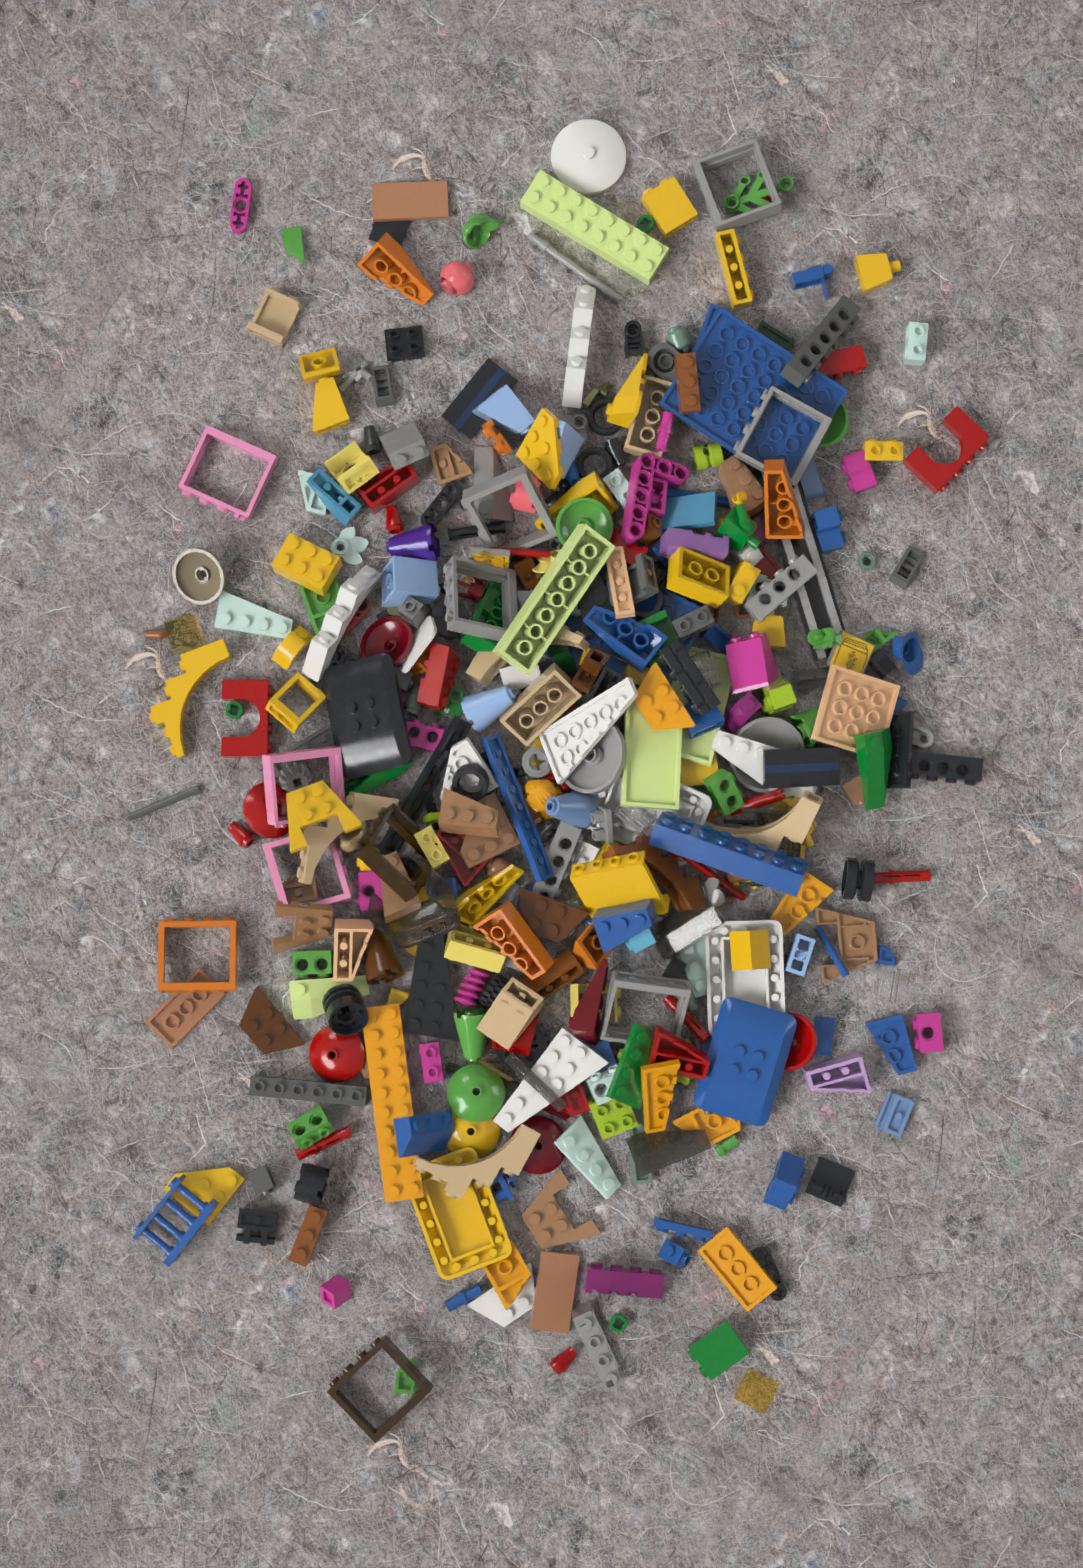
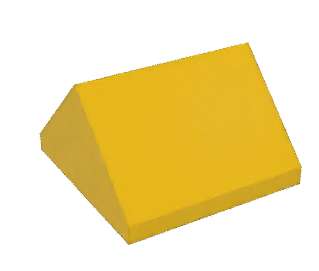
(319, 365)
(750, 950)

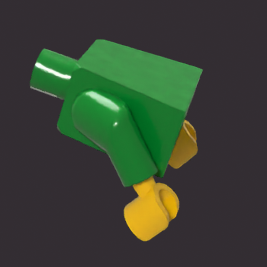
(738, 525)

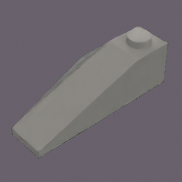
(496, 505)

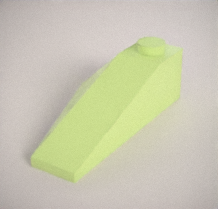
(308, 994)

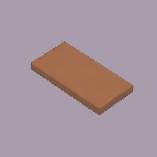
(410, 201)
(183, 1011)
(554, 1291)

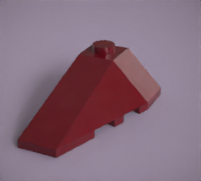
(586, 1015)

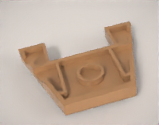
(309, 924)
(855, 942)
(549, 1221)

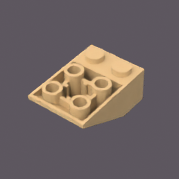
(511, 1013)

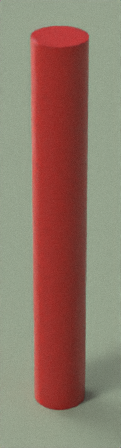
(527, 552)

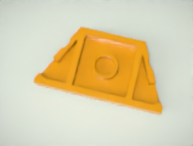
(660, 703)
(715, 1125)
(508, 1277)

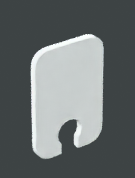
(422, 638)

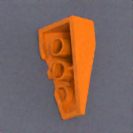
(393, 266)

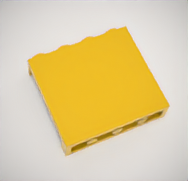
(617, 882)

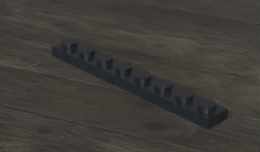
(427, 781)

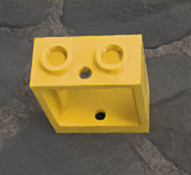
(284, 714)

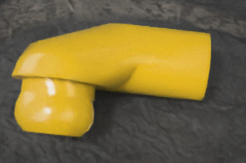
(808, 841)

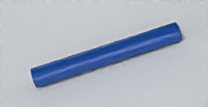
(831, 951)

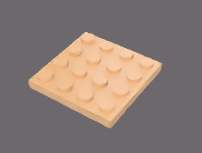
(852, 706)

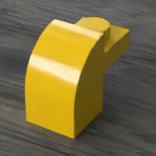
(291, 647)

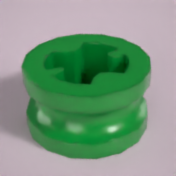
(650, 226)
(228, 709)
(612, 1321)

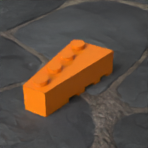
(782, 511)
(515, 939)

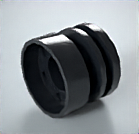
(345, 1010)

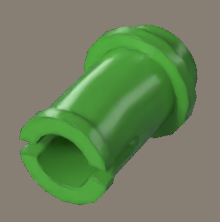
(727, 1145)

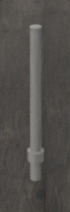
(545, 246)

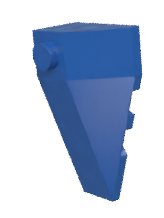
(628, 638)

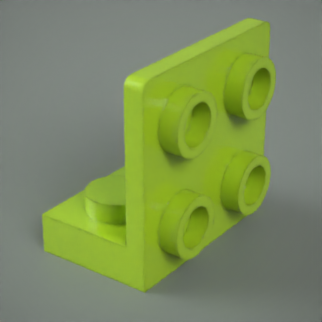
(612, 1117)

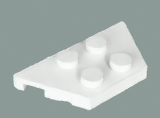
(492, 1307)

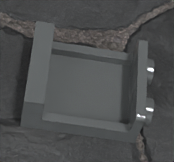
(641, 578)

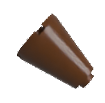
(381, 960)

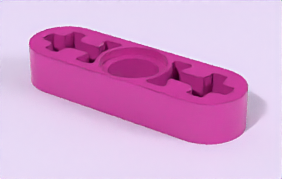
(234, 218)

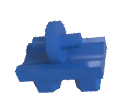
(505, 1192)

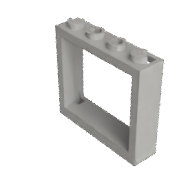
(726, 156)
(797, 405)
(518, 474)
(476, 569)
(643, 983)
(597, 1346)

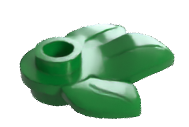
(454, 706)

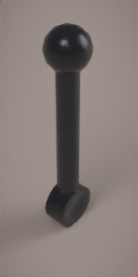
(728, 821)

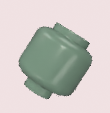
(679, 338)

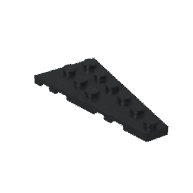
(431, 993)

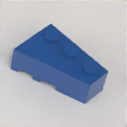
(623, 922)

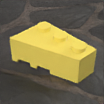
(473, 949)

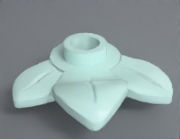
(352, 546)

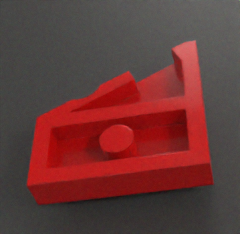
(576, 1101)

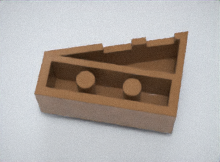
(737, 478)
(467, 816)
(394, 905)

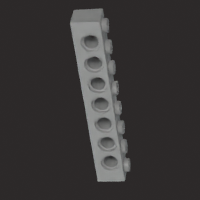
(564, 831)

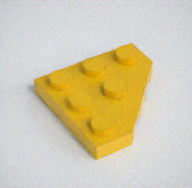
(542, 449)
(206, 1185)

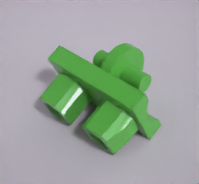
(824, 638)

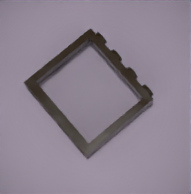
(381, 866)
(405, 1364)

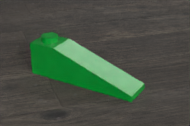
(488, 612)
(874, 760)
(370, 782)

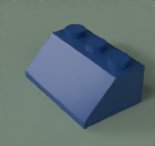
(423, 1133)

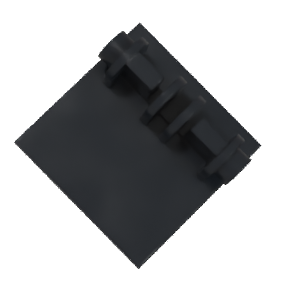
(404, 343)
(830, 1181)

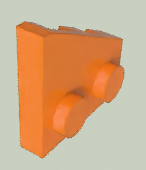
(490, 431)

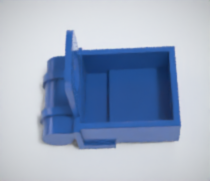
(812, 276)

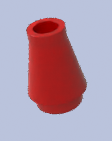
(393, 520)
(242, 835)
(563, 1360)

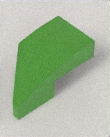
(294, 243)
(878, 638)
(403, 1382)

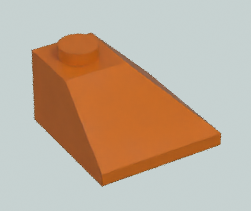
(588, 949)

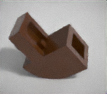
(523, 567)
(590, 669)

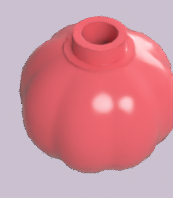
(457, 278)

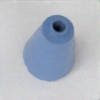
(572, 808)

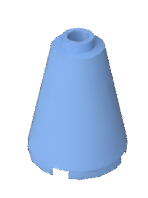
(487, 706)

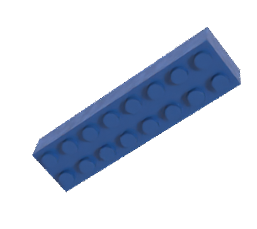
(729, 853)

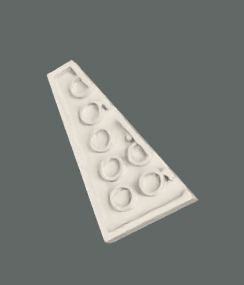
(578, 732)
(749, 758)
(561, 1067)

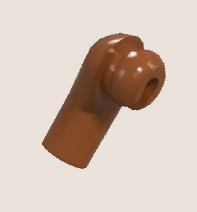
(156, 634)

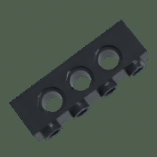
(972, 765)

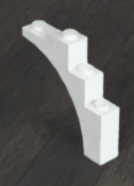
(578, 346)
(336, 621)

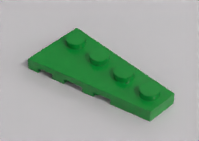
(627, 1082)

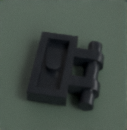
(257, 1220)

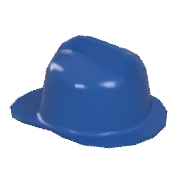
(909, 652)

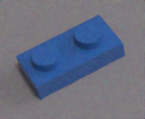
(825, 1030)

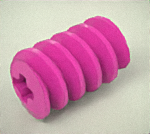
(472, 987)

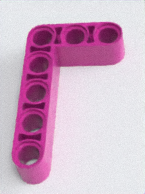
(643, 491)

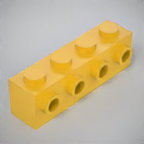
(733, 270)

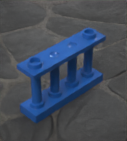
(193, 1222)

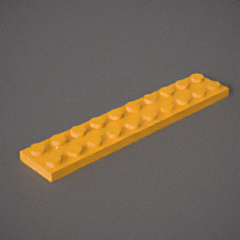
(390, 1099)

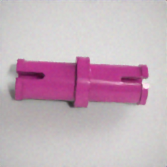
(665, 431)

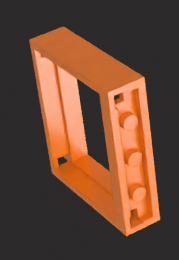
(198, 987)

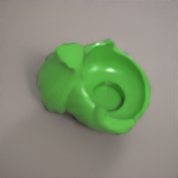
(478, 230)

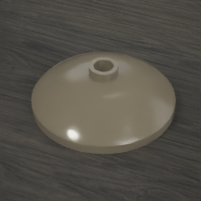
(192, 582)

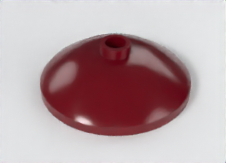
(388, 634)
(549, 1156)

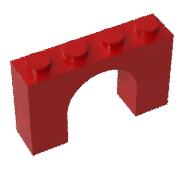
(936, 475)
(258, 742)

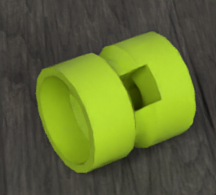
(707, 456)

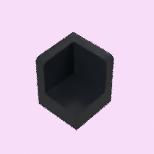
(882, 663)

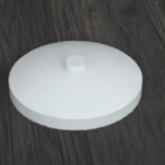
(588, 156)

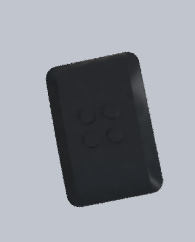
(367, 715)

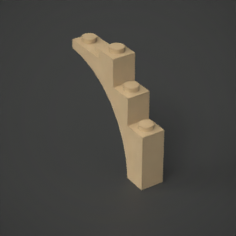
(487, 664)
(792, 825)
(319, 837)
(458, 1176)

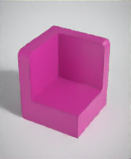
(335, 1291)

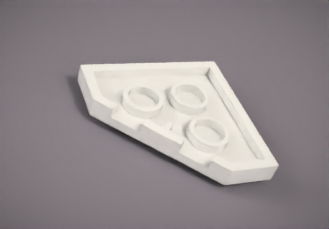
(462, 754)

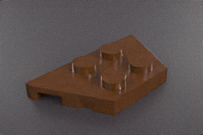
(548, 916)
(267, 1025)

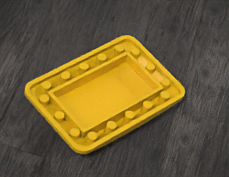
(461, 1231)

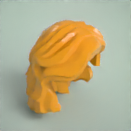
(538, 793)

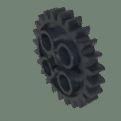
(540, 1039)

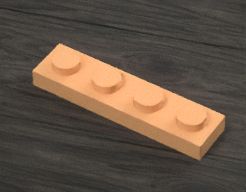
(620, 584)

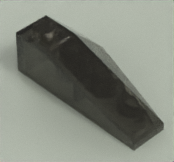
(684, 929)
(665, 1148)

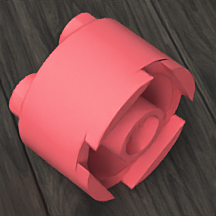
(520, 498)

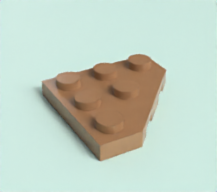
(480, 848)

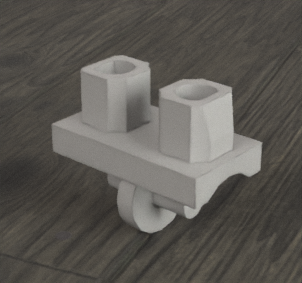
(608, 824)

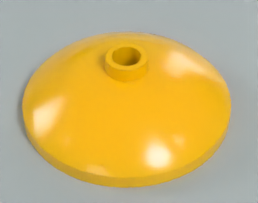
(483, 1139)

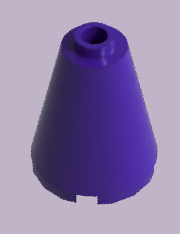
(416, 543)

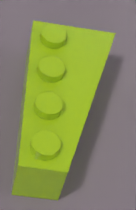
(777, 697)

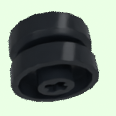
(858, 879)

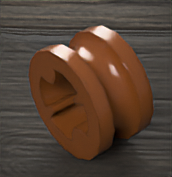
(736, 610)

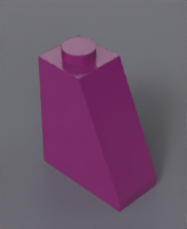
(741, 713)

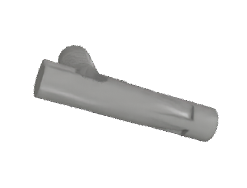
(357, 375)

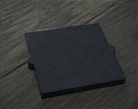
(395, 229)

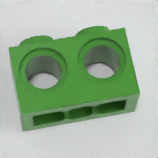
(720, 794)
(312, 958)
(310, 1127)

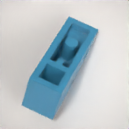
(334, 497)

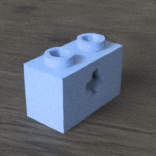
(799, 955)

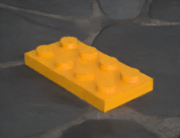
(737, 1268)

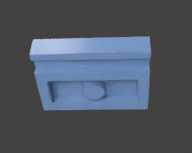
(894, 1114)

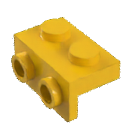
(883, 450)

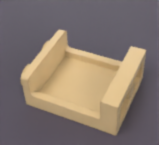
(274, 317)

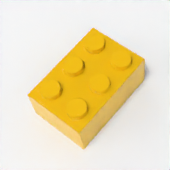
(307, 564)
(698, 577)

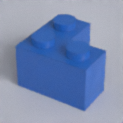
(826, 526)
(785, 1181)

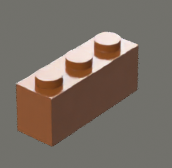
(687, 383)
(561, 973)
(308, 1235)

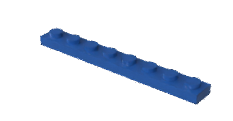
(517, 807)

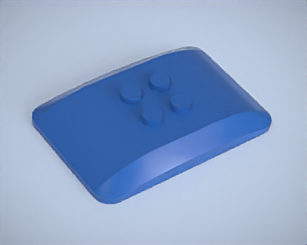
(745, 1061)

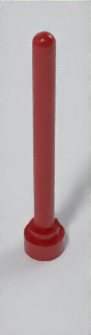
(709, 873)

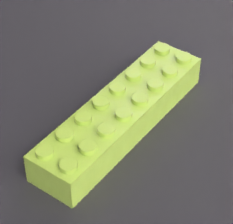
(594, 227)
(554, 598)

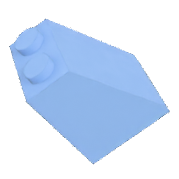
(505, 411)
(570, 444)
(407, 578)

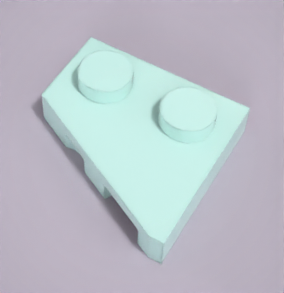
(312, 501)

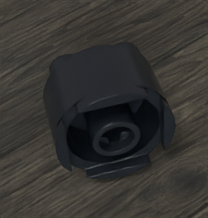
(438, 614)
(312, 1184)

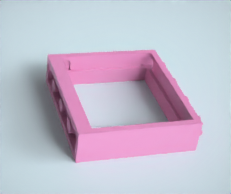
(240, 445)
(268, 761)
(341, 870)

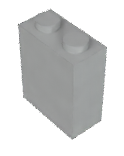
(404, 446)

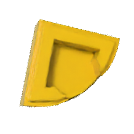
(397, 996)

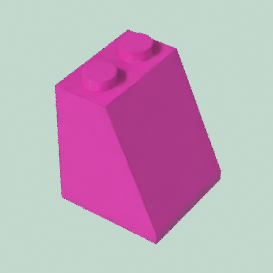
(750, 662)

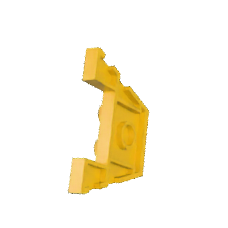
(314, 805)

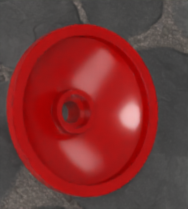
(256, 813)
(806, 1043)
(348, 1058)

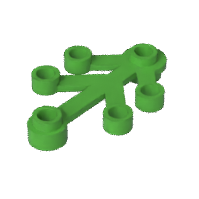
(755, 195)

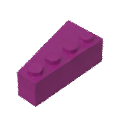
(624, 1281)

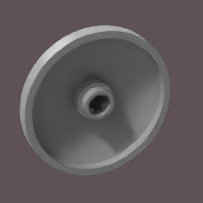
(769, 731)
(601, 765)

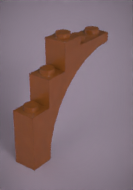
(682, 890)

